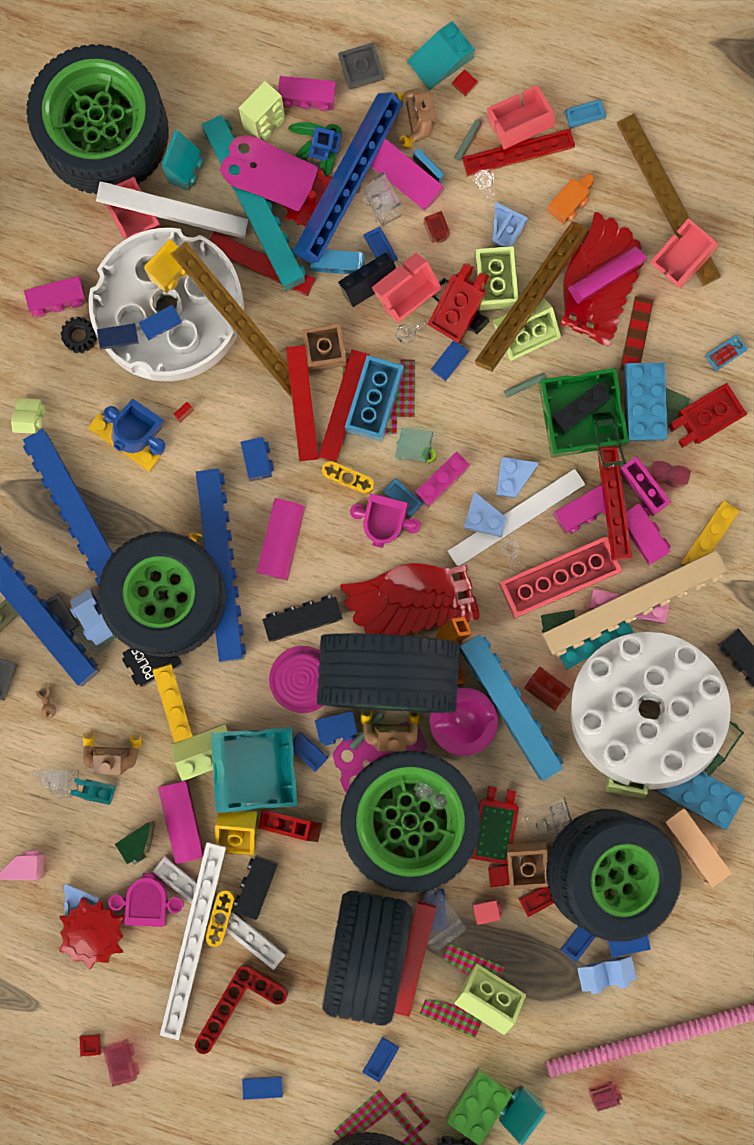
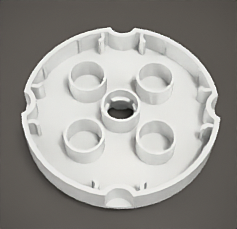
(129, 296)
(644, 750)

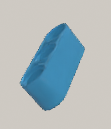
(338, 262)

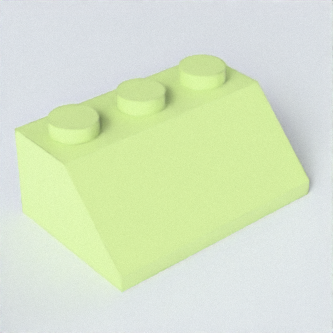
(537, 331)
(194, 754)
(490, 999)

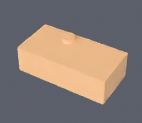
(695, 846)

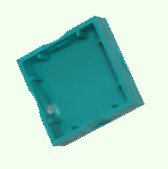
(253, 769)

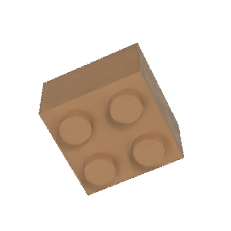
(324, 347)
(527, 865)

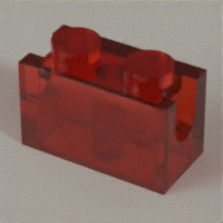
(547, 688)

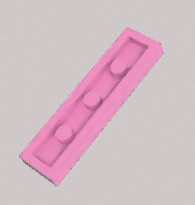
(601, 597)

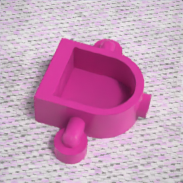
(384, 519)
(146, 902)

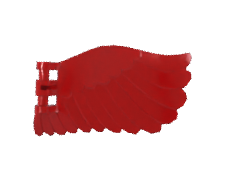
(602, 309)
(411, 599)

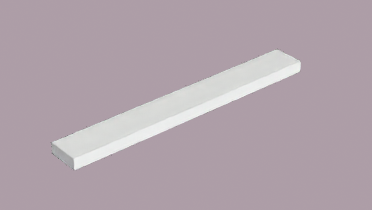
(171, 209)
(518, 517)
(237, 926)

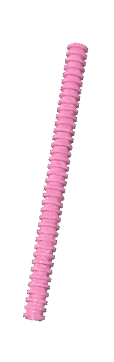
(650, 1040)

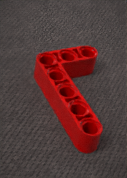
(232, 1001)

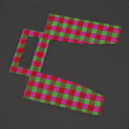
(405, 400)
(451, 1014)
(375, 1109)

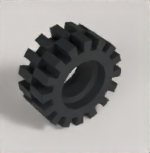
(67, 332)

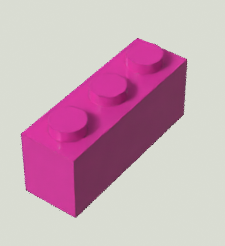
(307, 93)
(55, 296)
(442, 479)
(644, 486)
(581, 510)
(646, 535)

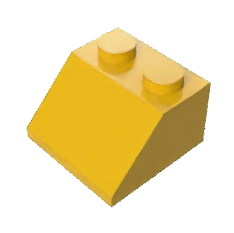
(164, 269)
(236, 831)

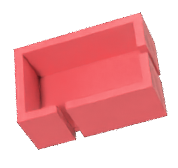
(519, 123)
(130, 221)
(685, 255)
(406, 287)

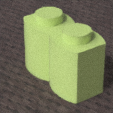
(27, 415)

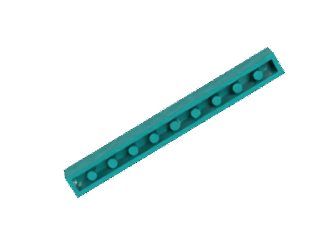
(257, 211)

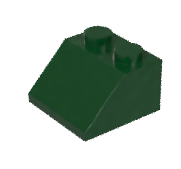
(136, 844)

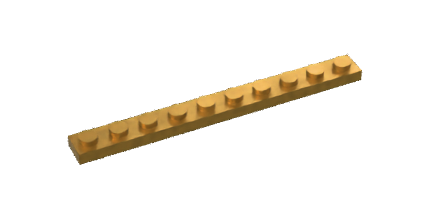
(661, 186)
(531, 296)
(233, 314)

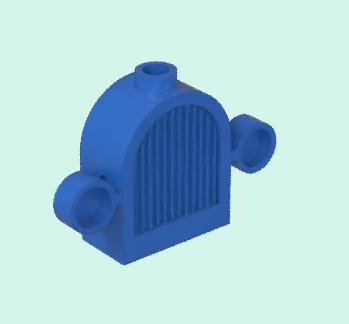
(135, 428)

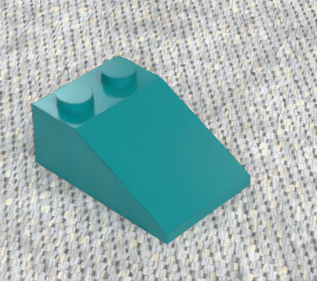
(441, 55)
(182, 161)
(522, 1114)

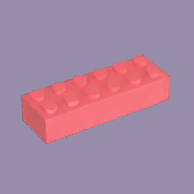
(559, 577)

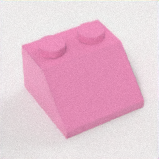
(25, 867)

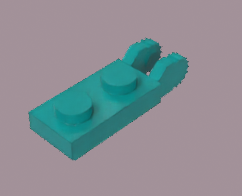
(94, 791)

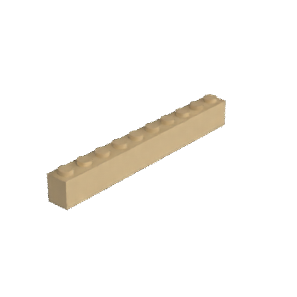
(630, 604)

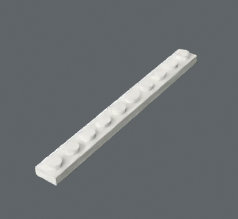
(193, 941)

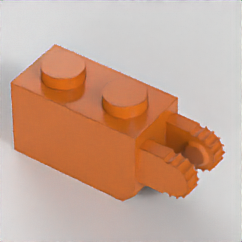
(570, 198)

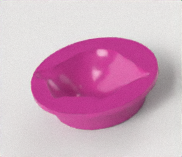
(295, 679)
(468, 728)

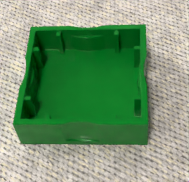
(560, 392)

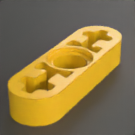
(336, 467)
(218, 902)

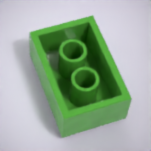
(478, 1106)

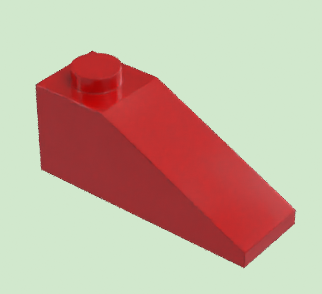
(290, 826)

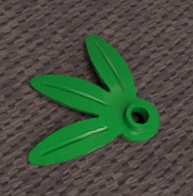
(306, 128)

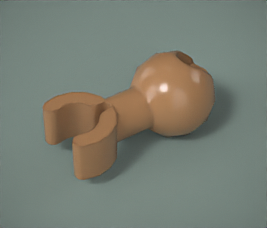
(47, 706)

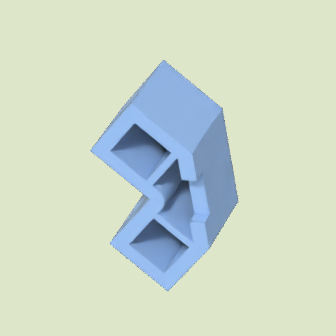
(87, 610)
(616, 971)

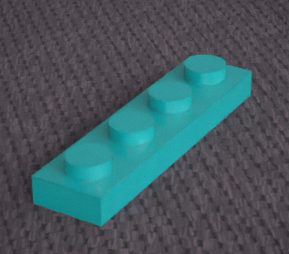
(584, 651)

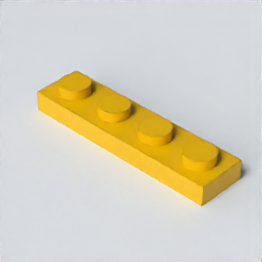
(104, 430)
(711, 533)
(172, 702)

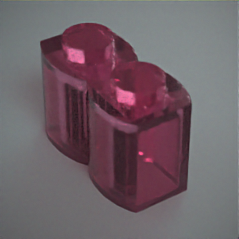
(674, 476)
(120, 1062)
(605, 1096)

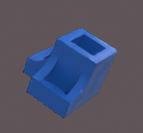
(323, 142)

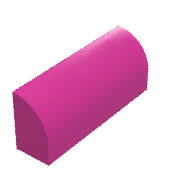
(407, 175)
(607, 274)
(281, 539)
(181, 822)

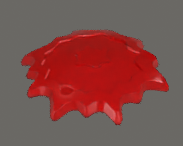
(304, 214)
(91, 933)

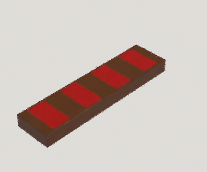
(637, 331)

